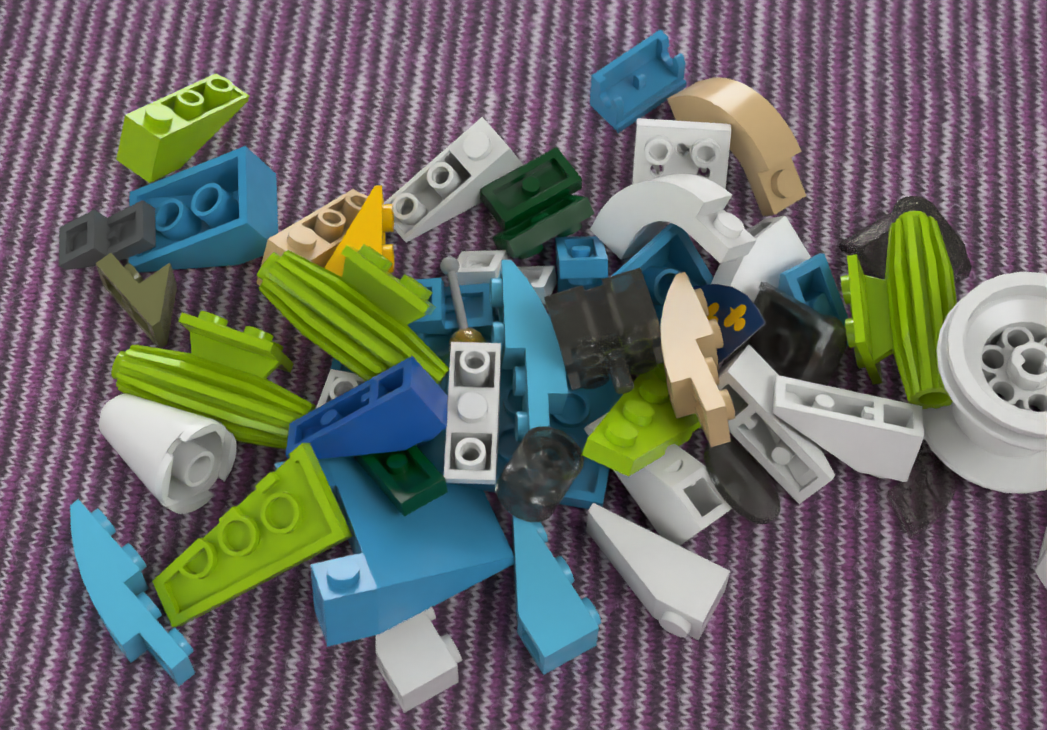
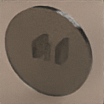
(742, 482)

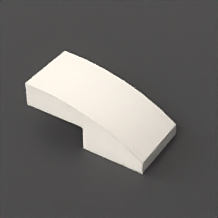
(480, 266)

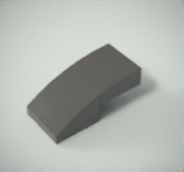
(95, 236)

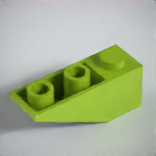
(174, 128)

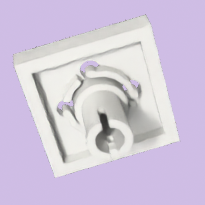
(681, 149)

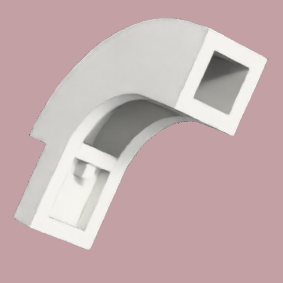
(686, 200)

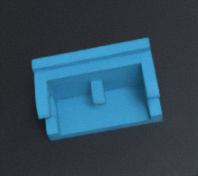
(637, 82)

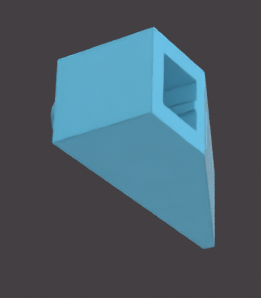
(548, 610)

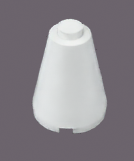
(169, 449)

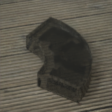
(925, 493)

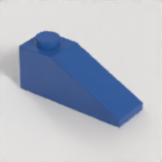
(376, 416)

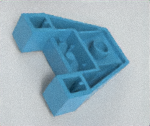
(400, 560)

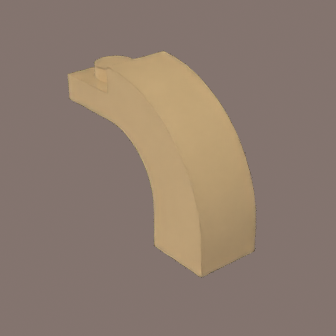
(757, 140)

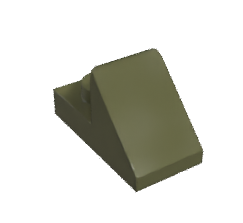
(145, 301)

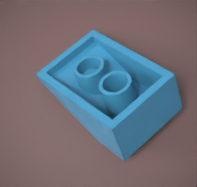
(211, 213)

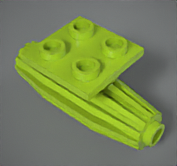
(904, 309)
(354, 316)
(218, 379)

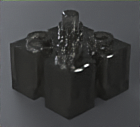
(607, 331)

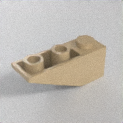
(319, 232)

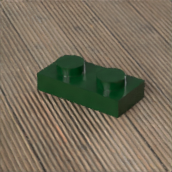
(530, 188)
(558, 219)
(405, 477)

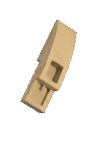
(691, 360)

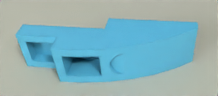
(527, 348)
(119, 594)

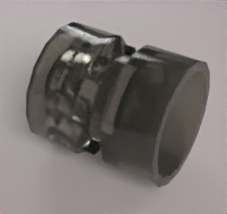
(539, 474)

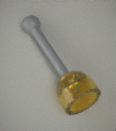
(450, 267)

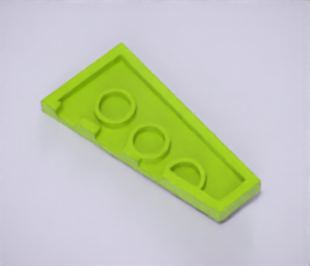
(639, 426)
(268, 533)

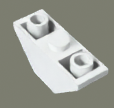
(473, 413)

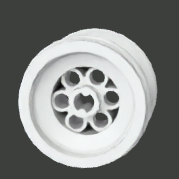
(989, 347)

